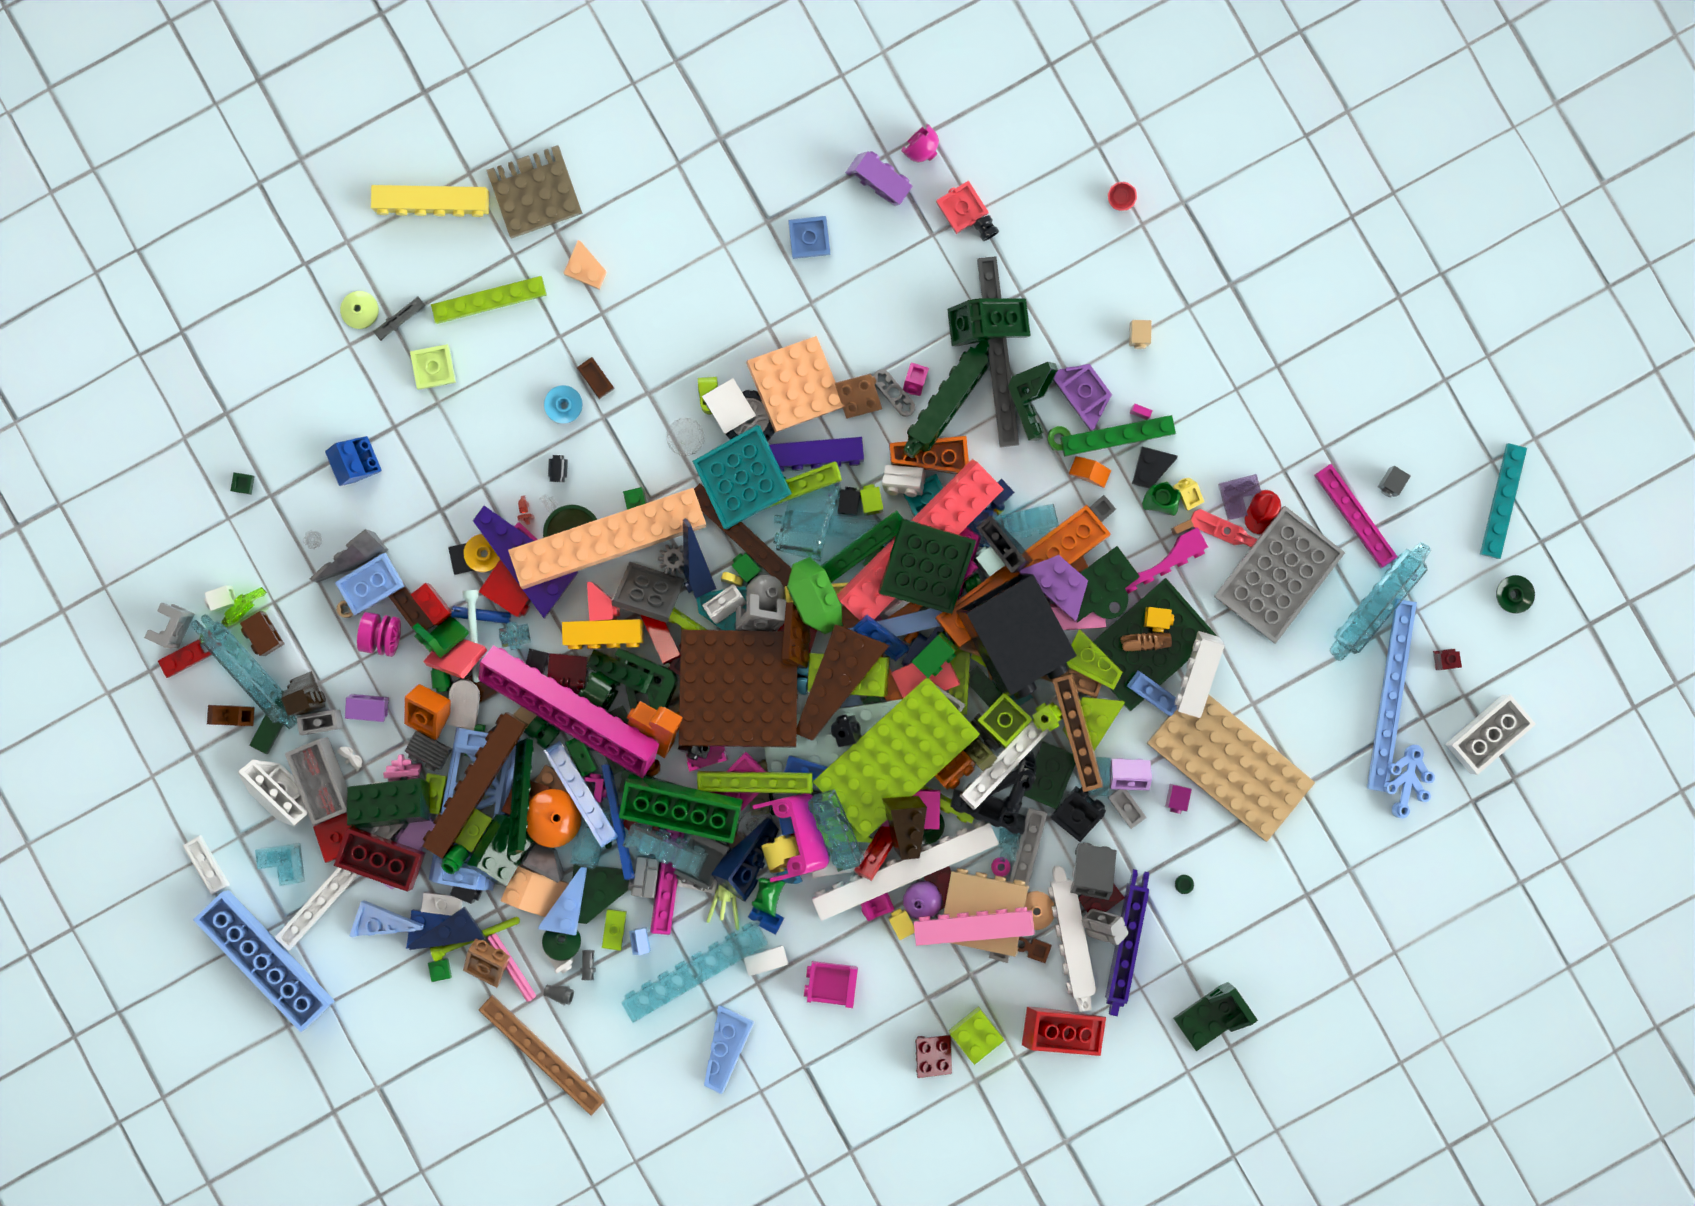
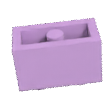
(1130, 774)

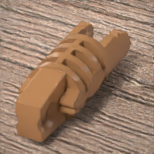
(1146, 641)

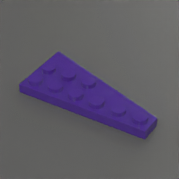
(505, 536)

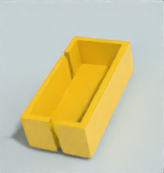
(604, 632)

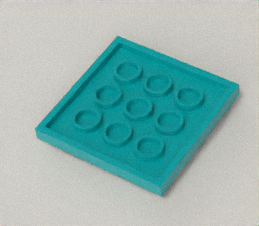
(741, 477)

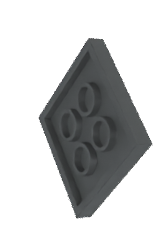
(648, 592)

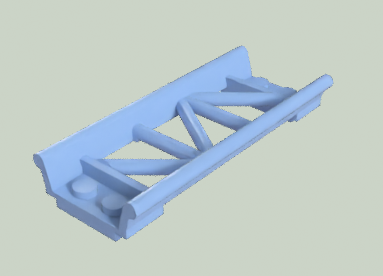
(469, 742)

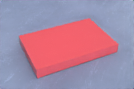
(458, 660)
(910, 676)

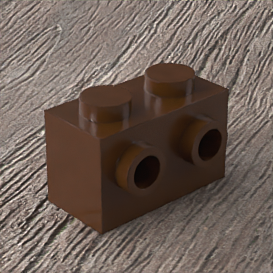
(261, 634)

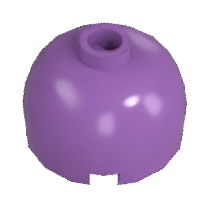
(926, 894)

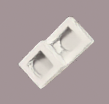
(766, 960)

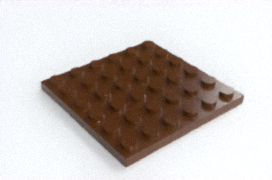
(736, 690)

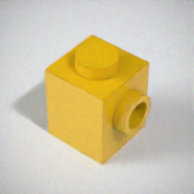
(1158, 619)

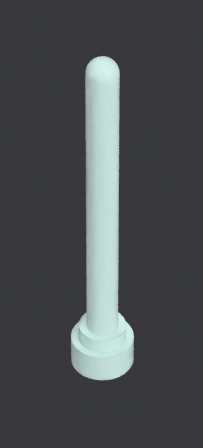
(471, 597)

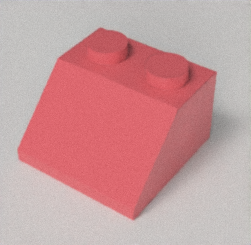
(600, 604)

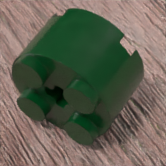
(600, 690)

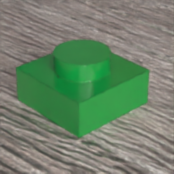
(439, 970)

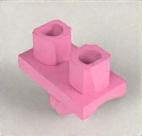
(402, 768)

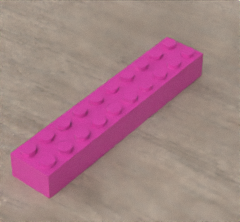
(568, 711)

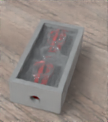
(319, 780)

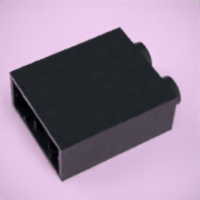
(1017, 635)

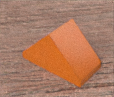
(1090, 471)

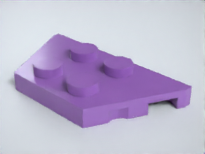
(1084, 392)
(1060, 584)

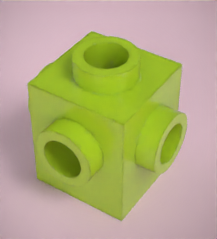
(1052, 712)

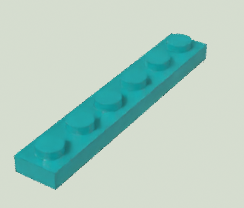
(1503, 501)

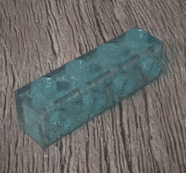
(836, 830)

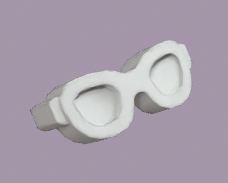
(355, 760)

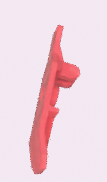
(1215, 526)

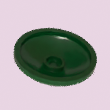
(567, 518)

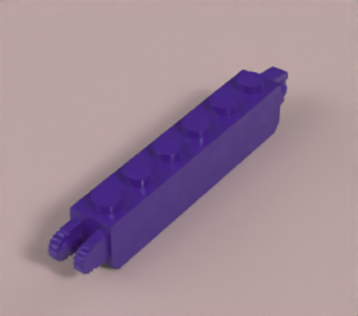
(1126, 952)

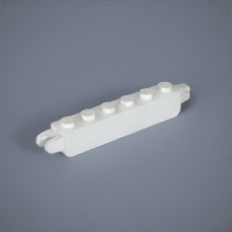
(1073, 939)

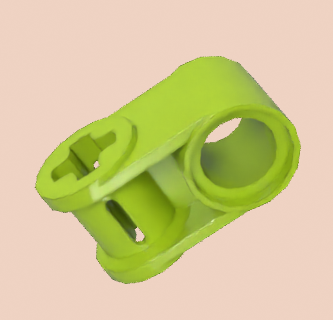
(706, 385)

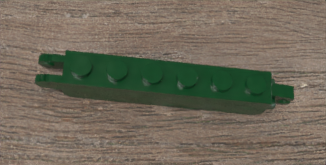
(948, 400)

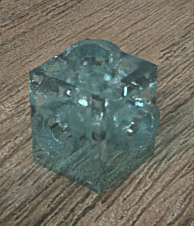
(514, 635)

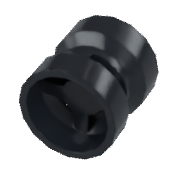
(986, 228)

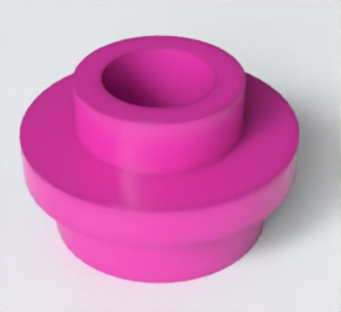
(1005, 871)

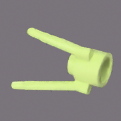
(724, 896)

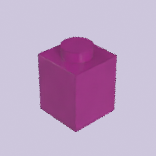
(1178, 798)

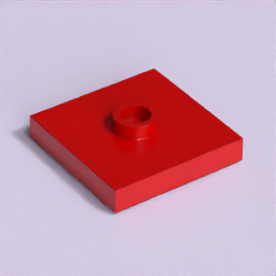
(330, 836)

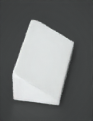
(724, 604)

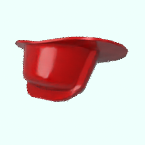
(1262, 511)

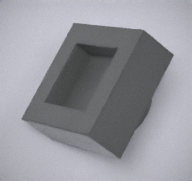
(1102, 508)

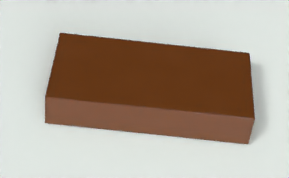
(595, 378)

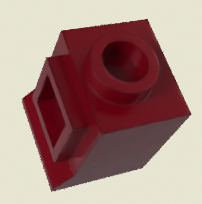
(1447, 659)

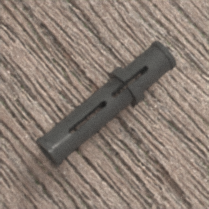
(400, 317)

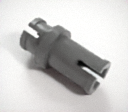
(588, 965)

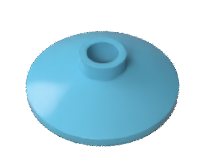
(554, 400)

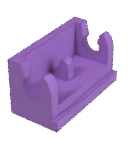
(366, 707)

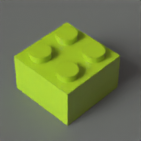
(1004, 720)
(976, 1035)

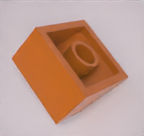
(426, 711)

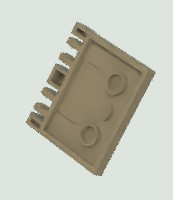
(536, 195)

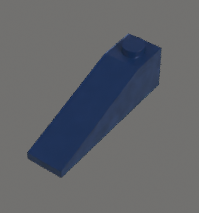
(695, 567)

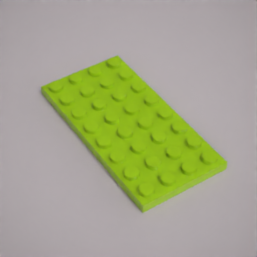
(897, 755)

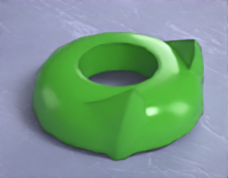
(1057, 430)

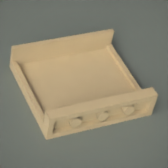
(980, 893)

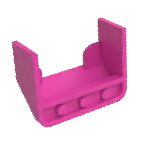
(809, 839)

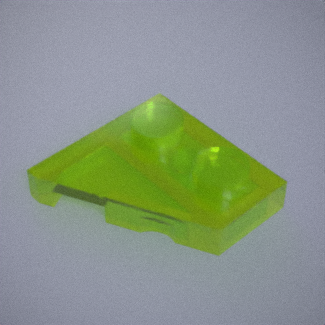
(242, 605)

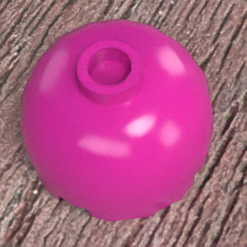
(922, 145)

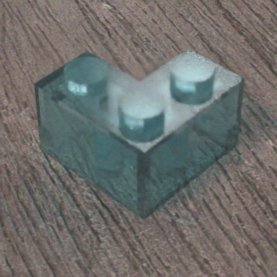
(286, 859)

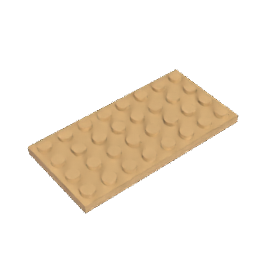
(1233, 766)

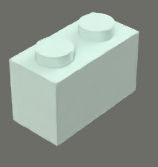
(988, 561)

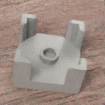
(759, 620)
(176, 628)

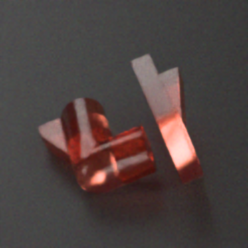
(523, 506)

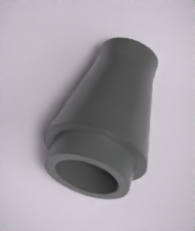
(560, 994)

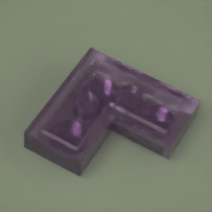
(1233, 493)

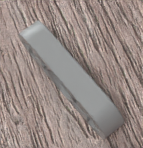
(880, 385)

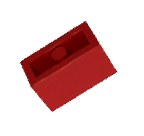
(431, 604)

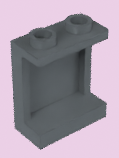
(716, 852)
(1094, 871)

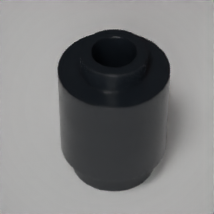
(557, 468)

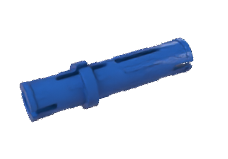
(482, 615)

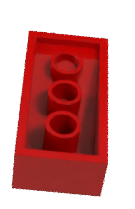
(1063, 1031)

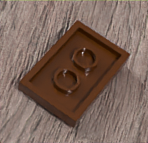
(795, 638)

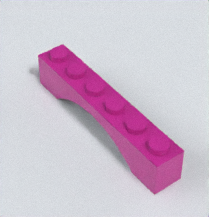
(1186, 545)

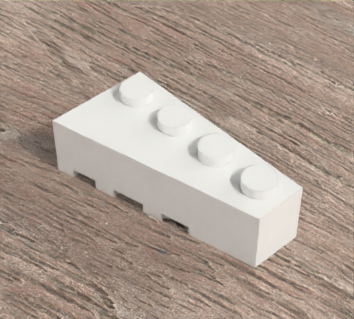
(1199, 674)

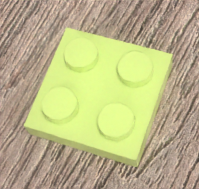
(432, 367)

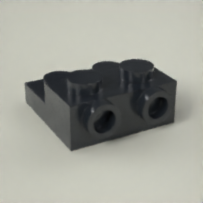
(1078, 813)

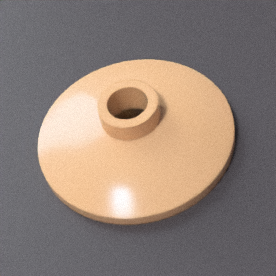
(1042, 901)

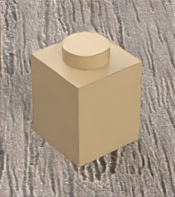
(1140, 333)

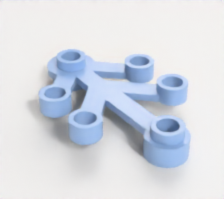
(1409, 779)

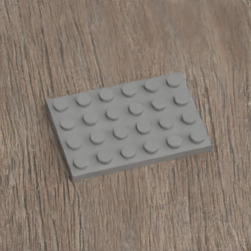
(1279, 574)

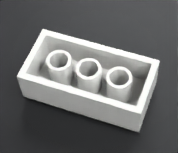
(1490, 734)

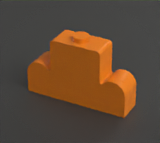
(658, 724)

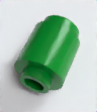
(440, 680)
(454, 859)

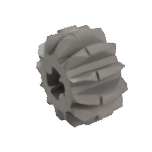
(669, 554)

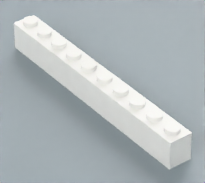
(902, 872)

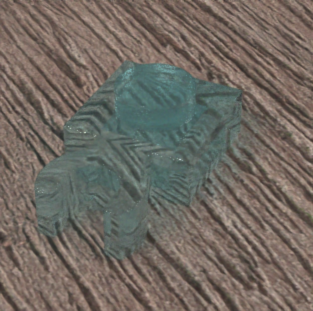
(1008, 842)

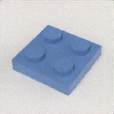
(809, 237)

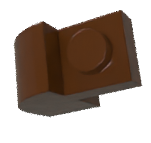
(230, 715)

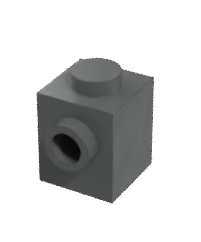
(1393, 481)

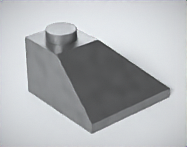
(545, 862)

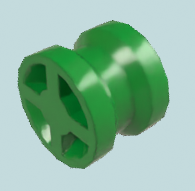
(972, 582)

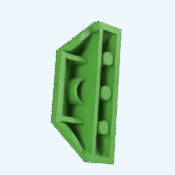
(814, 596)

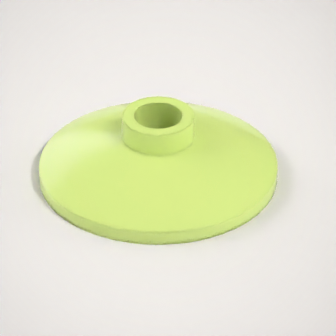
(367, 313)

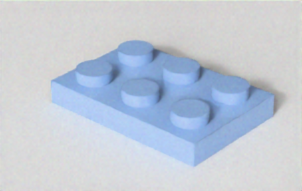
(369, 584)

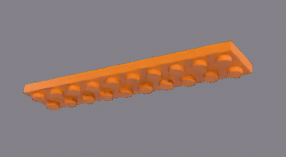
(1069, 540)

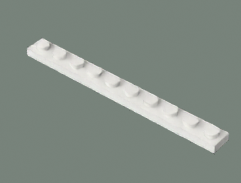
(324, 897)

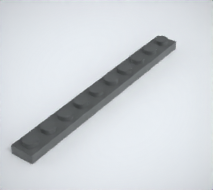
(999, 360)

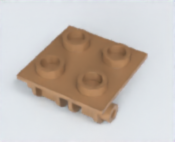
(858, 395)

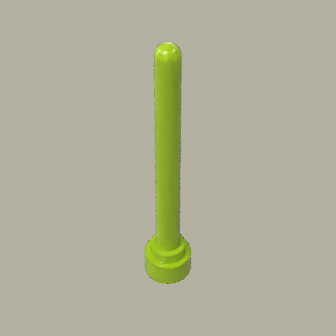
(439, 951)

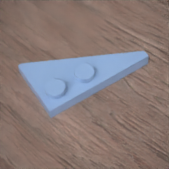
(566, 911)
(377, 920)

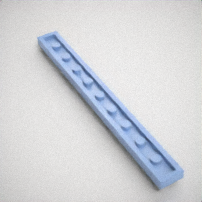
(1391, 695)

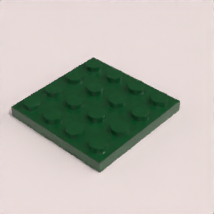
(927, 566)

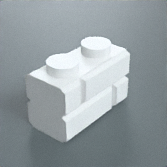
(903, 480)

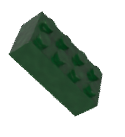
(388, 803)

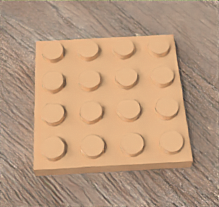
(795, 384)

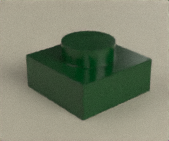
(242, 483)

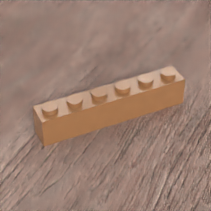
(1077, 732)

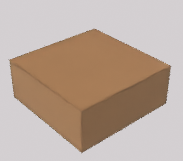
(1182, 527)

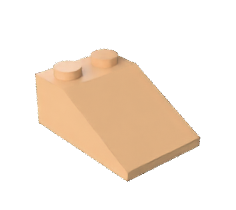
(532, 891)

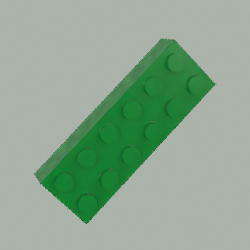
(680, 808)

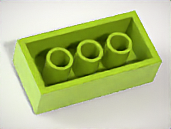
(873, 684)

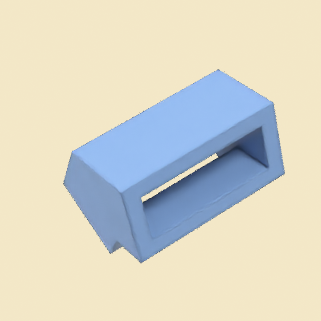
(639, 941)

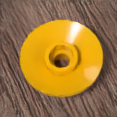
(473, 555)

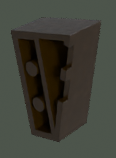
(303, 696)
(906, 824)

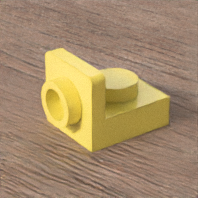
(1189, 492)

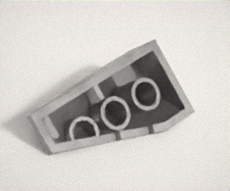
(360, 551)

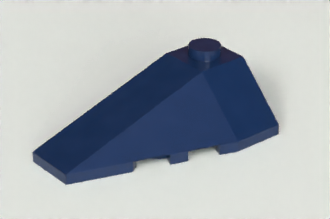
(741, 865)

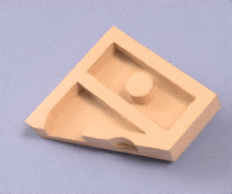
(584, 267)

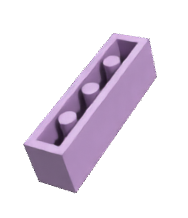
(414, 835)

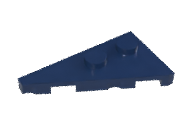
(453, 930)

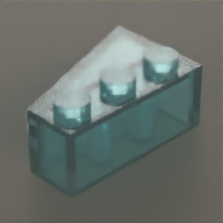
(587, 850)

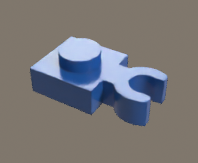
(766, 921)

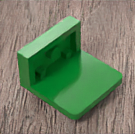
(441, 638)

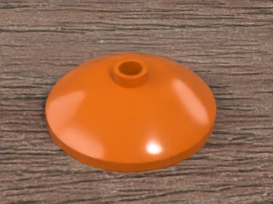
(540, 820)

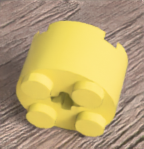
(780, 852)

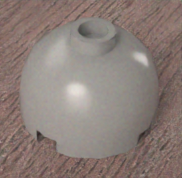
(768, 589)

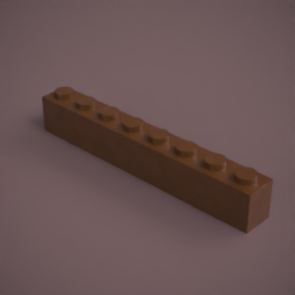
(475, 784)

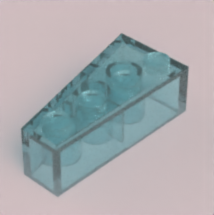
(1025, 522)
(666, 848)

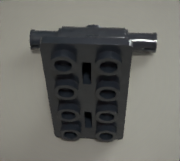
(1005, 811)

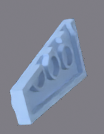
(728, 1040)

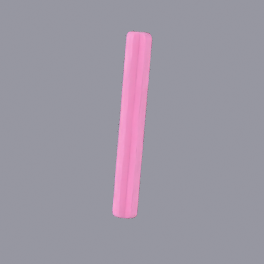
(513, 970)

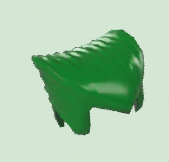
(1162, 499)
(768, 896)

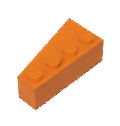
(945, 456)

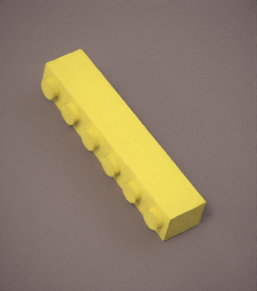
(429, 199)

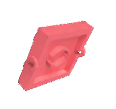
(962, 207)

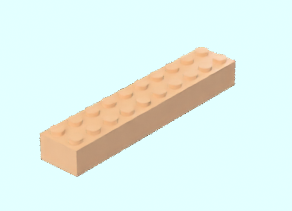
(606, 538)

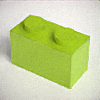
(871, 500)

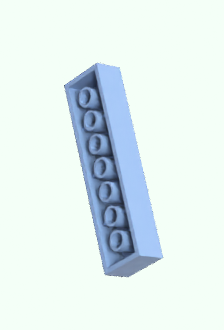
(264, 960)

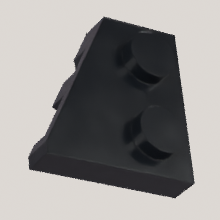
(1151, 466)

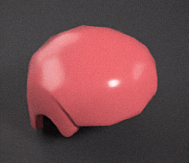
(1122, 196)

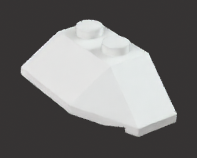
(274, 790)

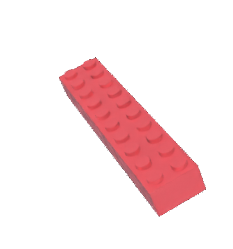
(949, 511)

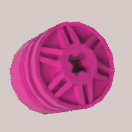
(378, 634)

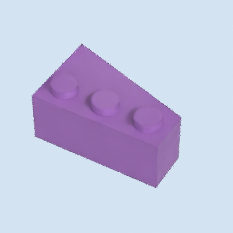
(880, 177)

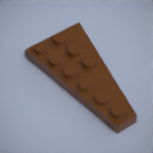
(841, 670)

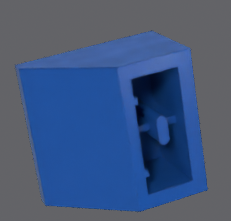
(352, 460)

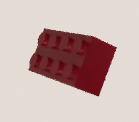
(379, 859)

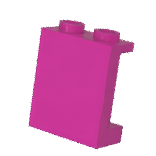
(831, 983)

